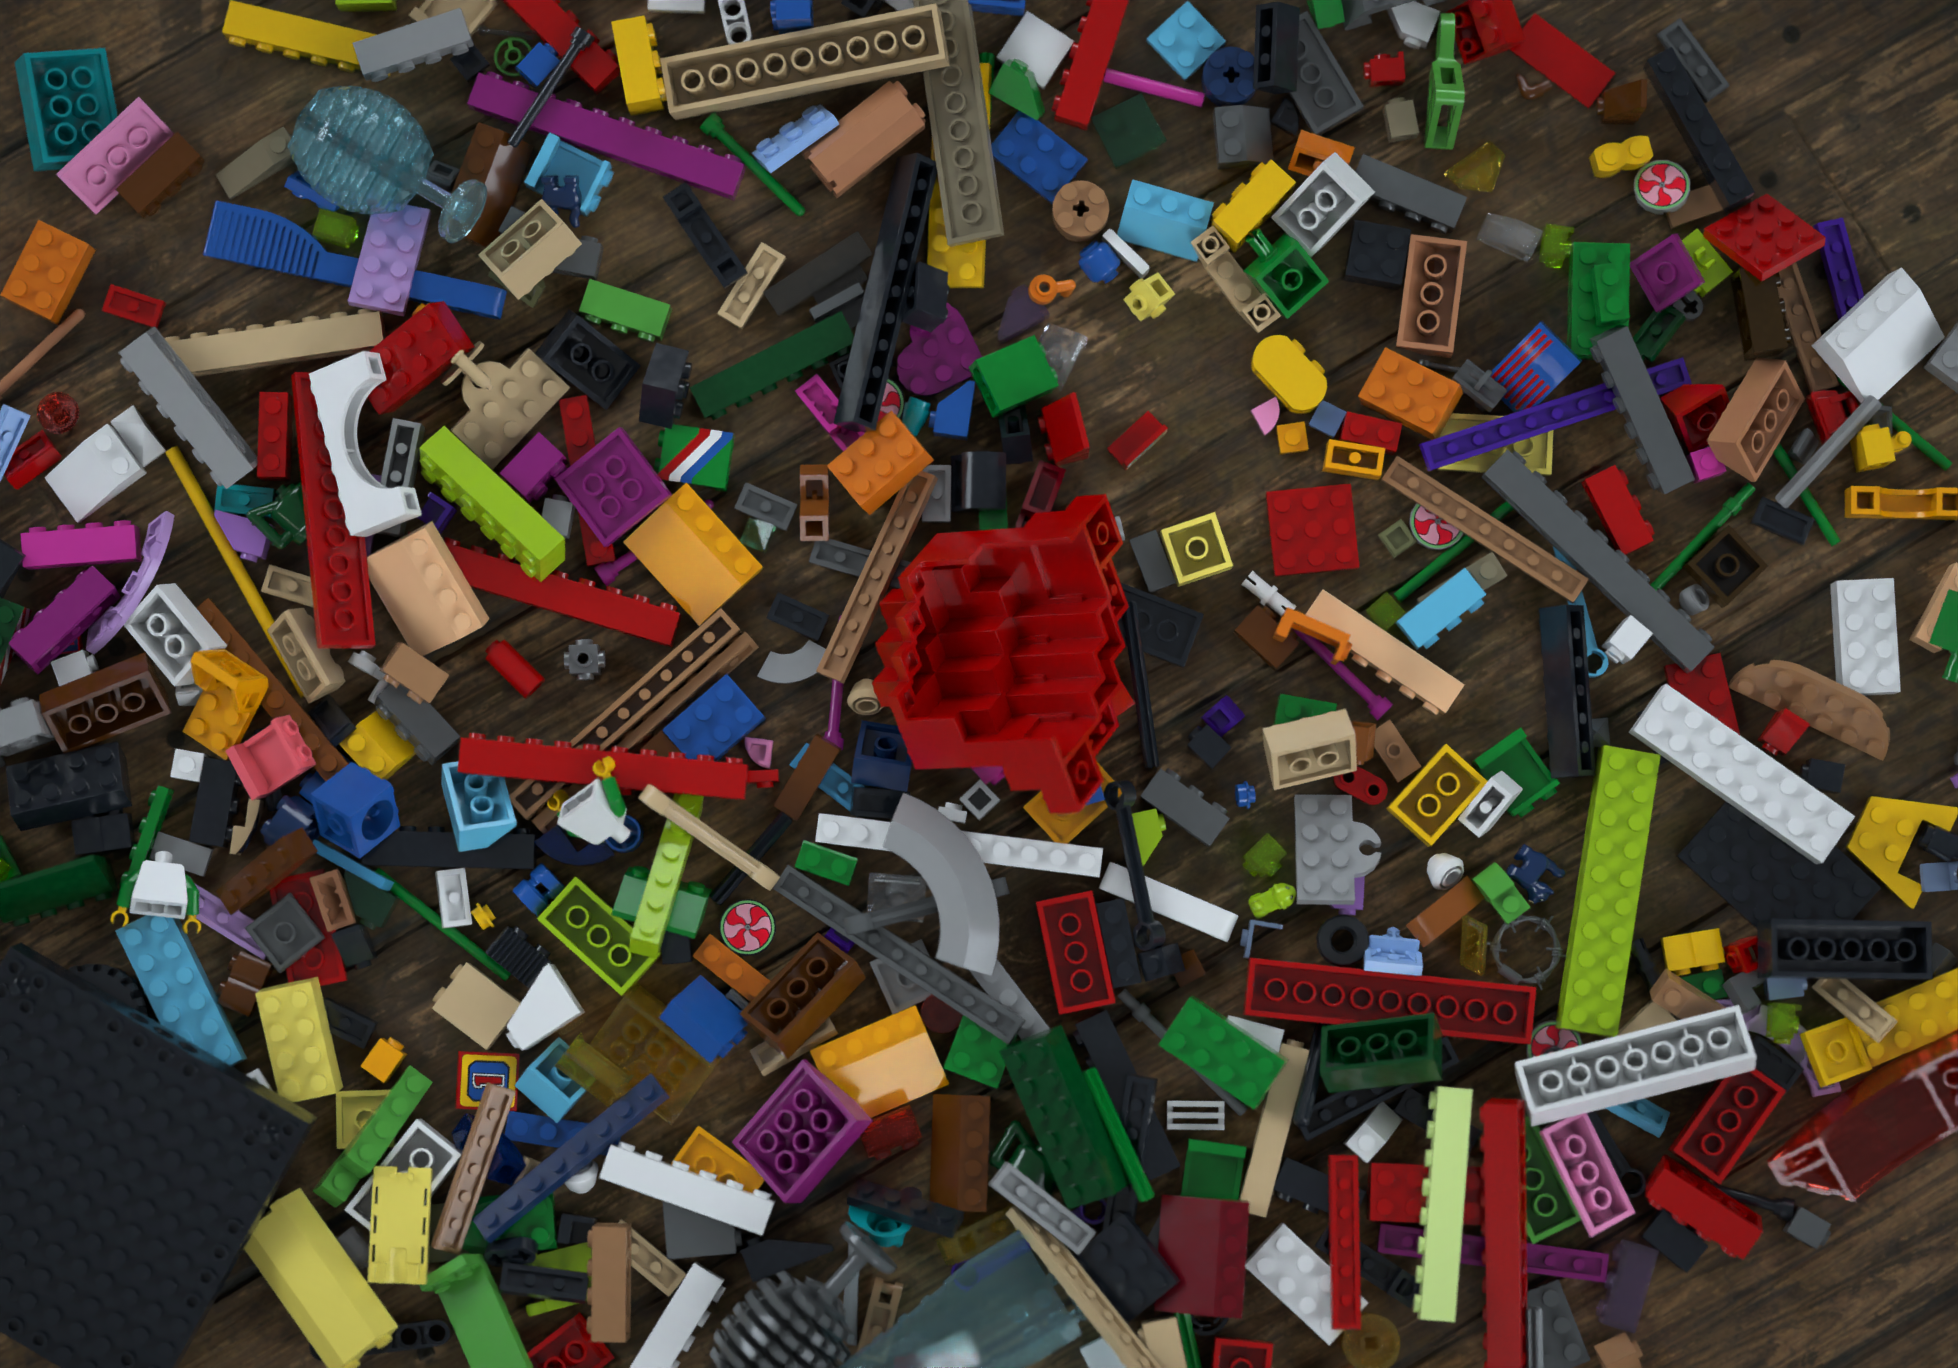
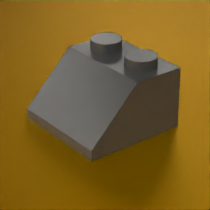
(1242, 136)

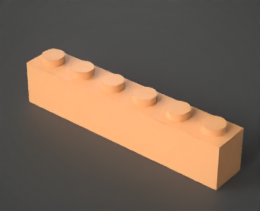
(1388, 655)

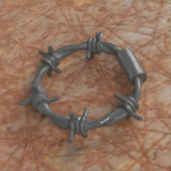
(1512, 975)

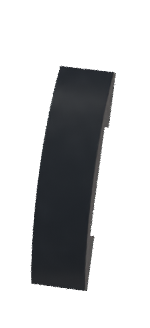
(705, 235)
(1380, 1272)

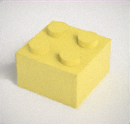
(1196, 549)

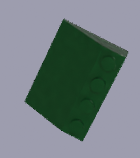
(56, 888)

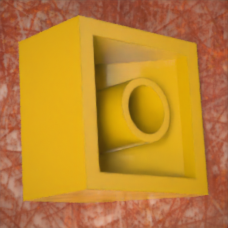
(378, 746)

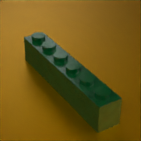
(773, 365)

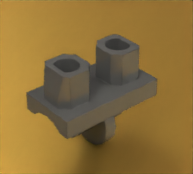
(1479, 386)

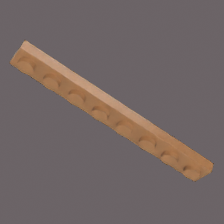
(1485, 529)
(876, 577)

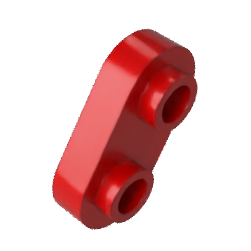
(1359, 786)

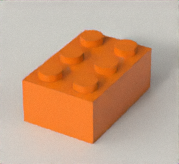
(48, 272)
(1410, 394)
(880, 463)

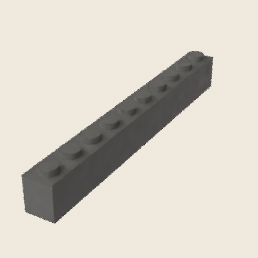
(1597, 560)

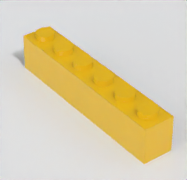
(292, 35)

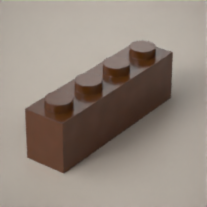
(266, 871)

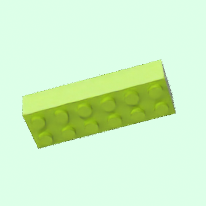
(491, 504)

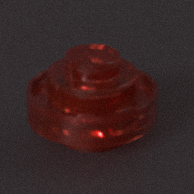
(58, 412)
(939, 1015)

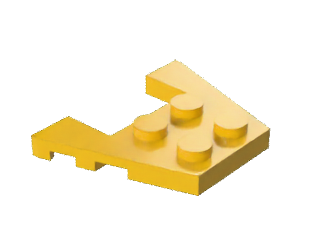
(1886, 834)

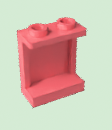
(271, 758)

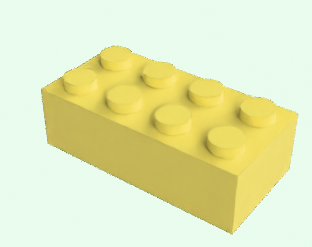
(299, 1040)

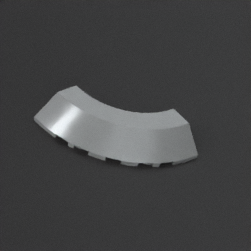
(956, 879)

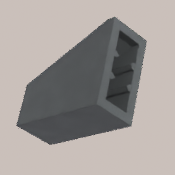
(696, 1234)

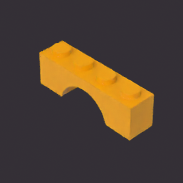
(1885, 503)

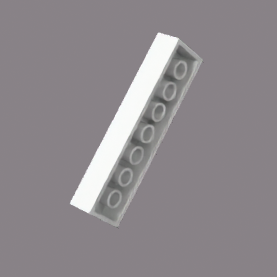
(1741, 774)
(1635, 1065)

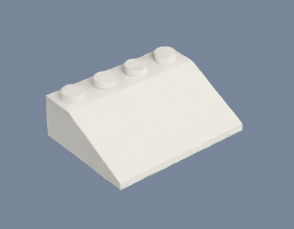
(1880, 337)

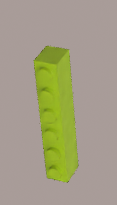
(663, 882)

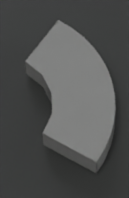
(794, 666)

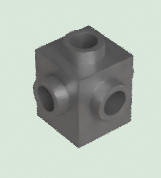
(592, 667)

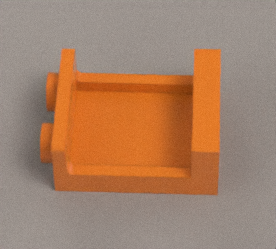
(1315, 629)

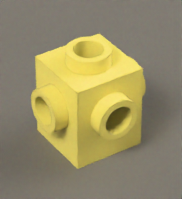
(1149, 297)

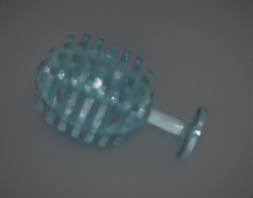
(375, 158)

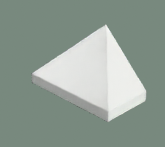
(138, 436)

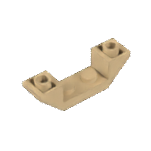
(1232, 281)

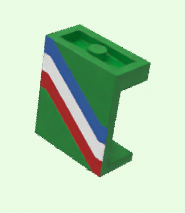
(695, 456)

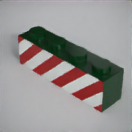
(11, 620)

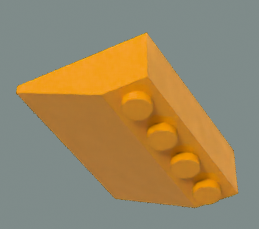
(693, 554)
(883, 1062)

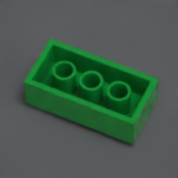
(1581, 312)
(1223, 1052)

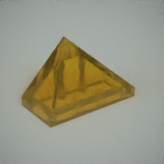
(1478, 169)
(1473, 945)

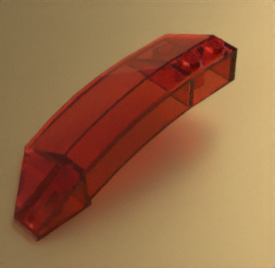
(1875, 1124)

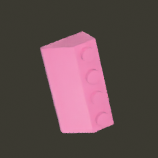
(1587, 1172)

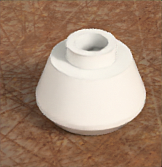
(1444, 870)
(583, 1179)

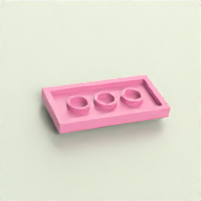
(115, 155)

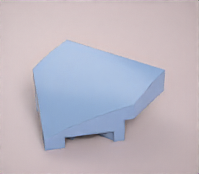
(1393, 954)

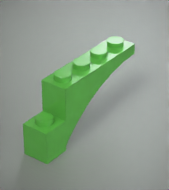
(373, 1138)

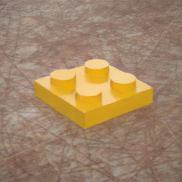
(1835, 1052)

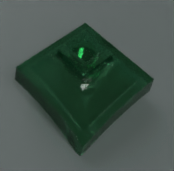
(1128, 131)

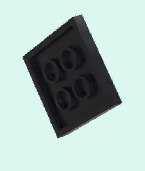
(1127, 1267)

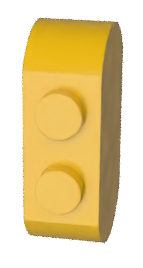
(1289, 373)

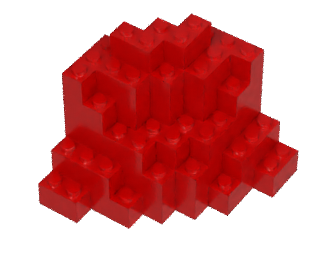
(1010, 651)

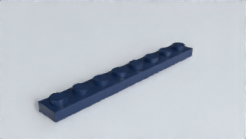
(570, 1158)

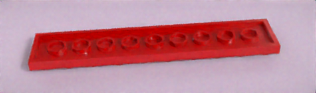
(335, 557)

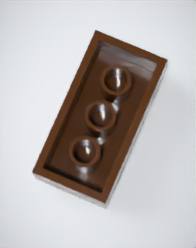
(105, 703)

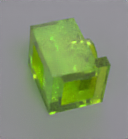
(1555, 245)
(1782, 1022)

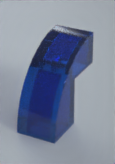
(559, 846)
(507, 1159)

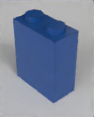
(705, 1019)

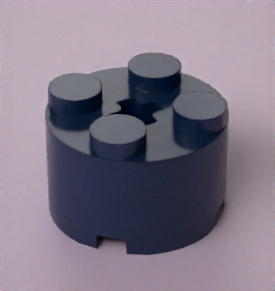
(1217, 86)
(291, 815)

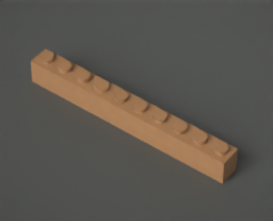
(637, 702)

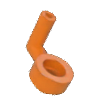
(1064, 287)

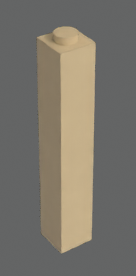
(1273, 1130)

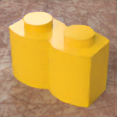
(1628, 156)
(1693, 950)

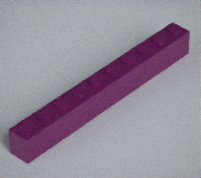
(610, 137)

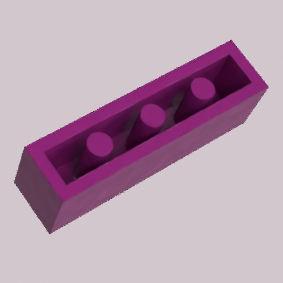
(64, 619)

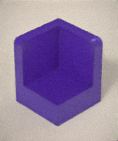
(437, 511)

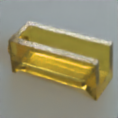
(594, 1072)

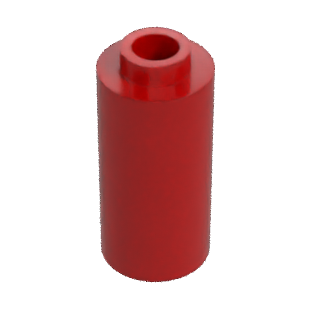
(514, 667)

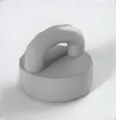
(1693, 599)

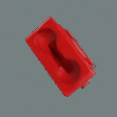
(1828, 410)

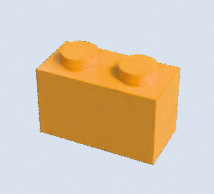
(1353, 459)

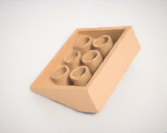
(425, 590)

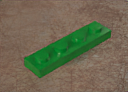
(149, 828)

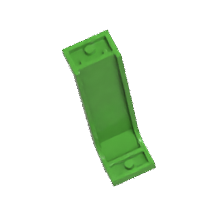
(478, 1313)

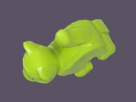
(1277, 897)

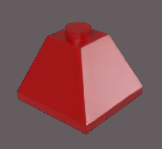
(1695, 412)

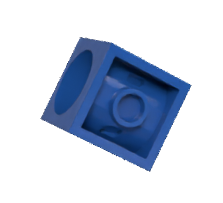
(355, 809)

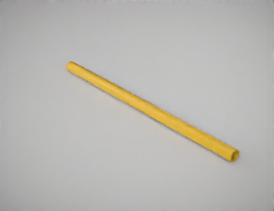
(226, 550)

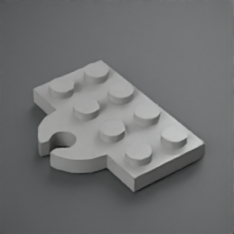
(1329, 849)

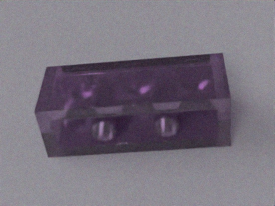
(1627, 1285)

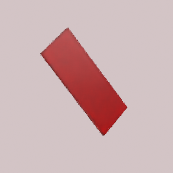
(1562, 61)

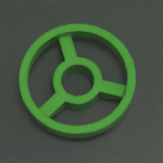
(507, 62)

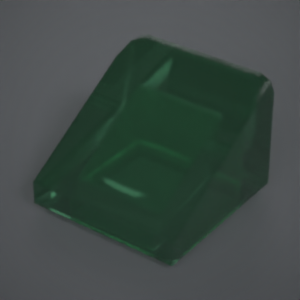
(757, 534)

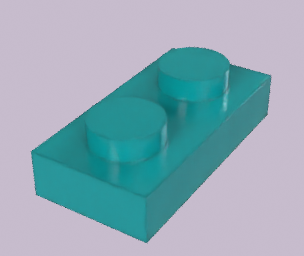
(242, 498)

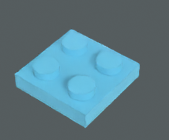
(1186, 40)

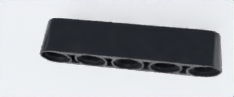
(424, 1337)

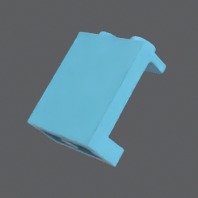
(563, 159)

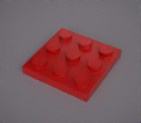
(1764, 237)
(1312, 530)

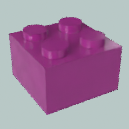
(535, 468)

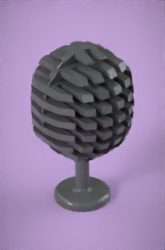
(797, 1321)

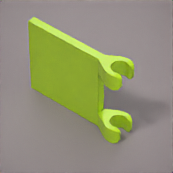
(568, 1258)

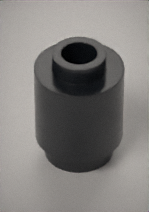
(1939, 842)

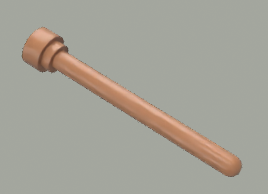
(38, 352)

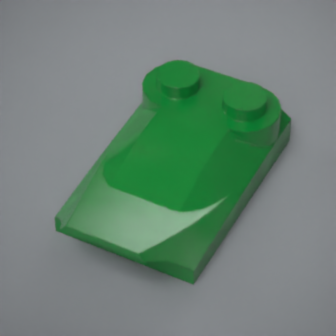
(536, 1224)

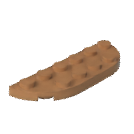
(1818, 701)

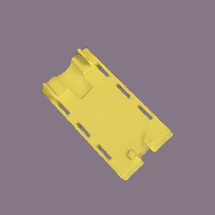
(400, 1225)

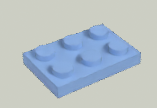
(794, 137)

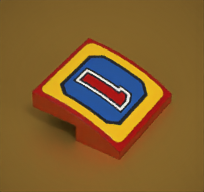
(477, 1069)

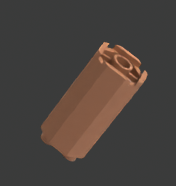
(865, 138)

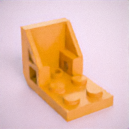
(227, 700)

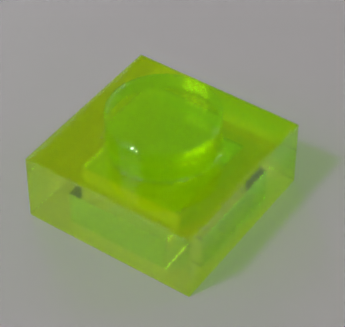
(1385, 611)

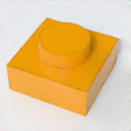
(1292, 438)

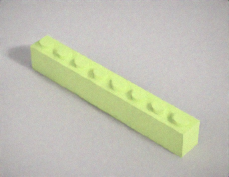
(1444, 1204)

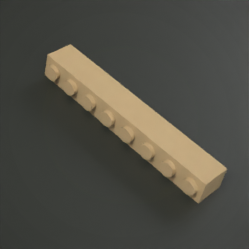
(280, 343)

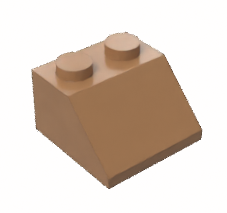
(413, 673)

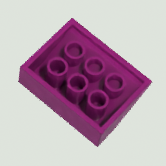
(801, 1132)

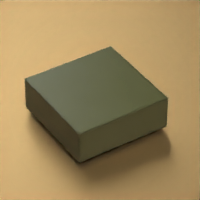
(1397, 538)

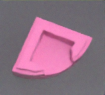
(1266, 415)
(759, 751)

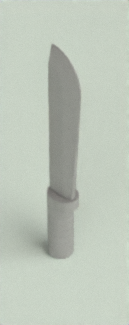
(851, 1302)

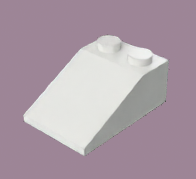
(94, 473)

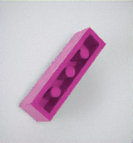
(81, 546)

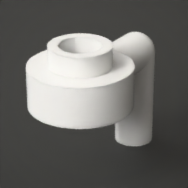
(365, 662)

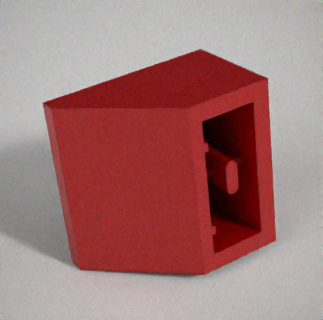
(1486, 28)

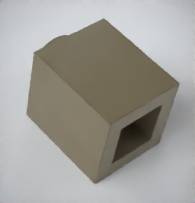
(1400, 120)

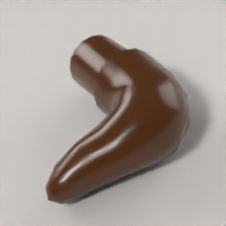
(1532, 92)

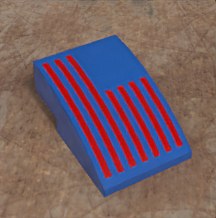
(1534, 368)

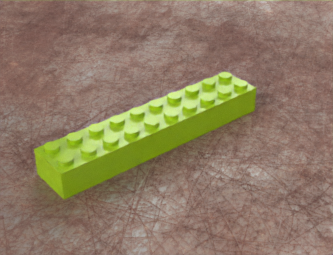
(1607, 891)

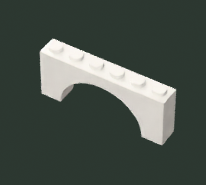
(339, 399)

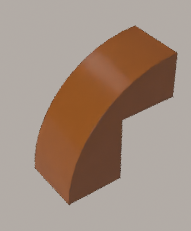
(814, 503)
(1445, 911)

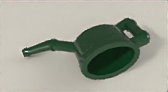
(287, 512)
(1027, 1157)

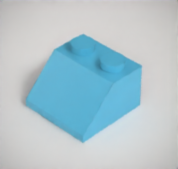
(548, 1085)

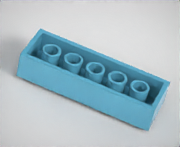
(179, 985)

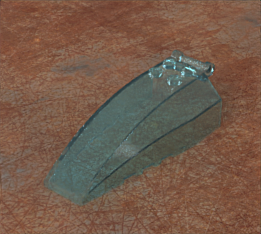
(986, 1315)

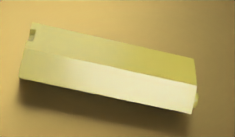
(318, 1282)

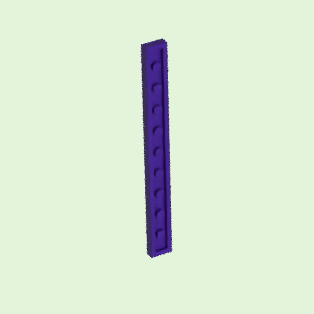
(1540, 419)

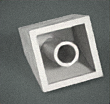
(543, 1010)

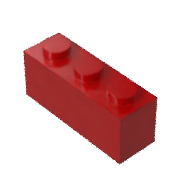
(275, 436)
(1618, 510)

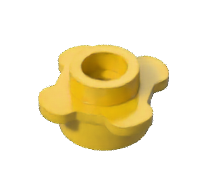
(483, 916)

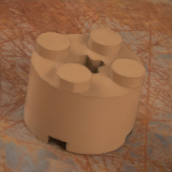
(1093, 220)

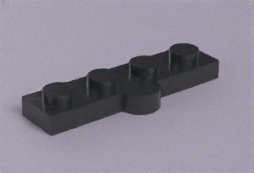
(905, 1207)

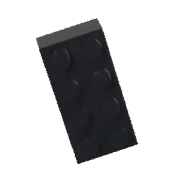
(68, 786)

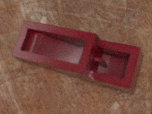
(1041, 492)

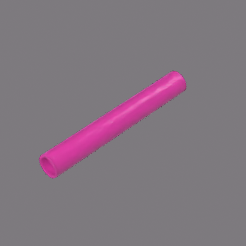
(1154, 87)

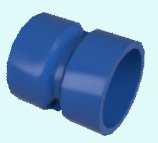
(634, 839)
(531, 895)

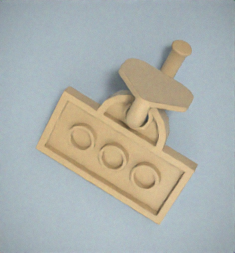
(505, 403)

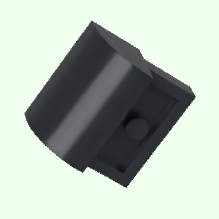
(978, 481)

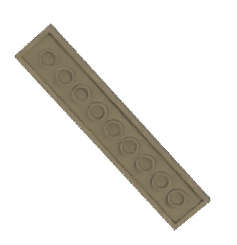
(962, 132)

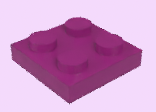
(1666, 272)

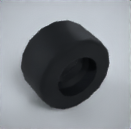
(1359, 934)

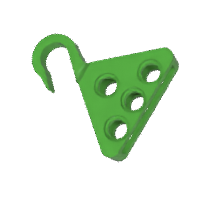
(1445, 88)

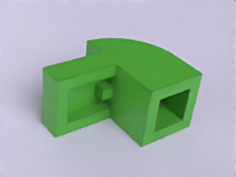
(1500, 892)

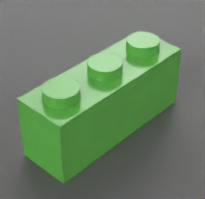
(625, 311)

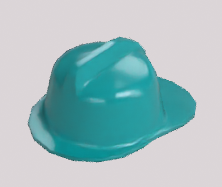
(880, 1229)

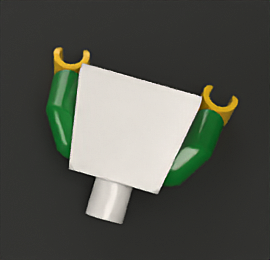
(595, 810)
(161, 891)

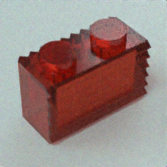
(890, 1132)

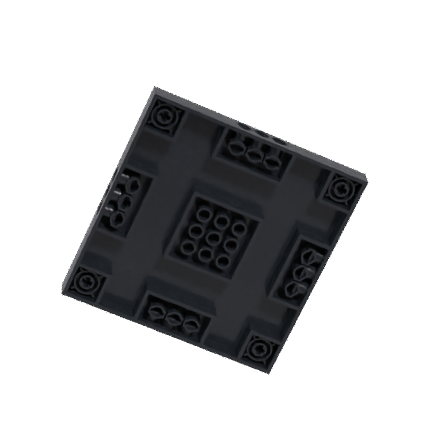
(121, 1172)

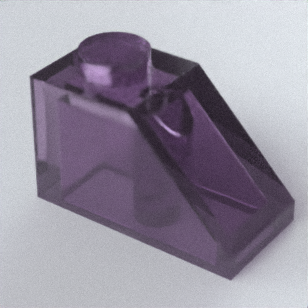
(1020, 315)

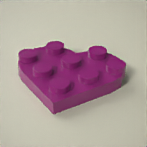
(938, 357)

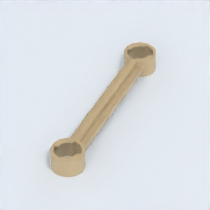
(665, 806)

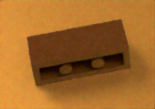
(161, 175)

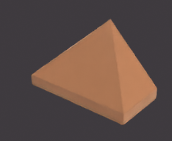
(333, 900)

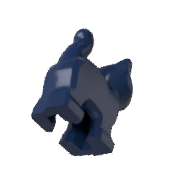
(564, 196)
(1531, 870)

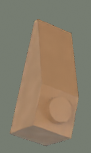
(1681, 997)

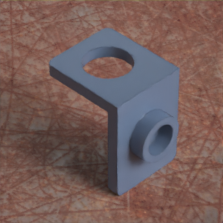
(1939, 876)
(1246, 936)

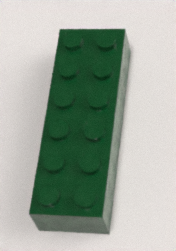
(1064, 1117)

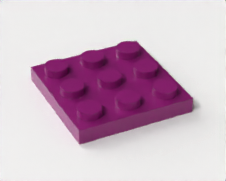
(613, 486)

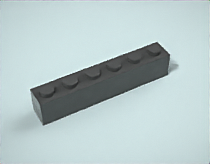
(1642, 409)

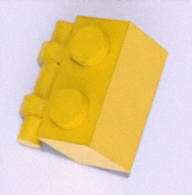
(1875, 447)

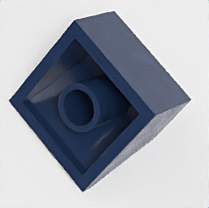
(881, 757)

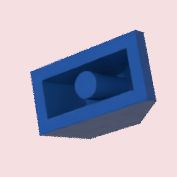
(954, 413)

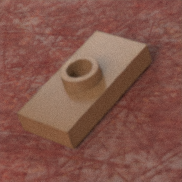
(1394, 751)

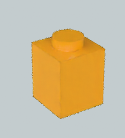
(384, 1059)

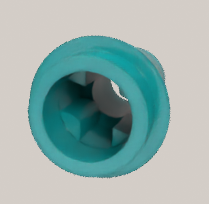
(915, 414)

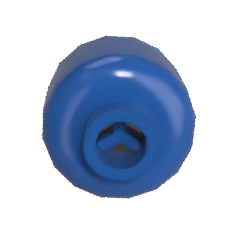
(1099, 262)

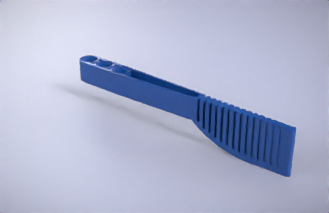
(282, 246)

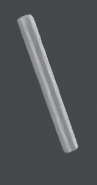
(1828, 451)

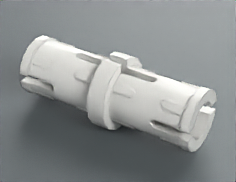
(1267, 594)

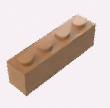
(610, 1282)

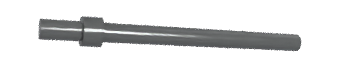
(1141, 1012)

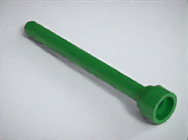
(714, 127)

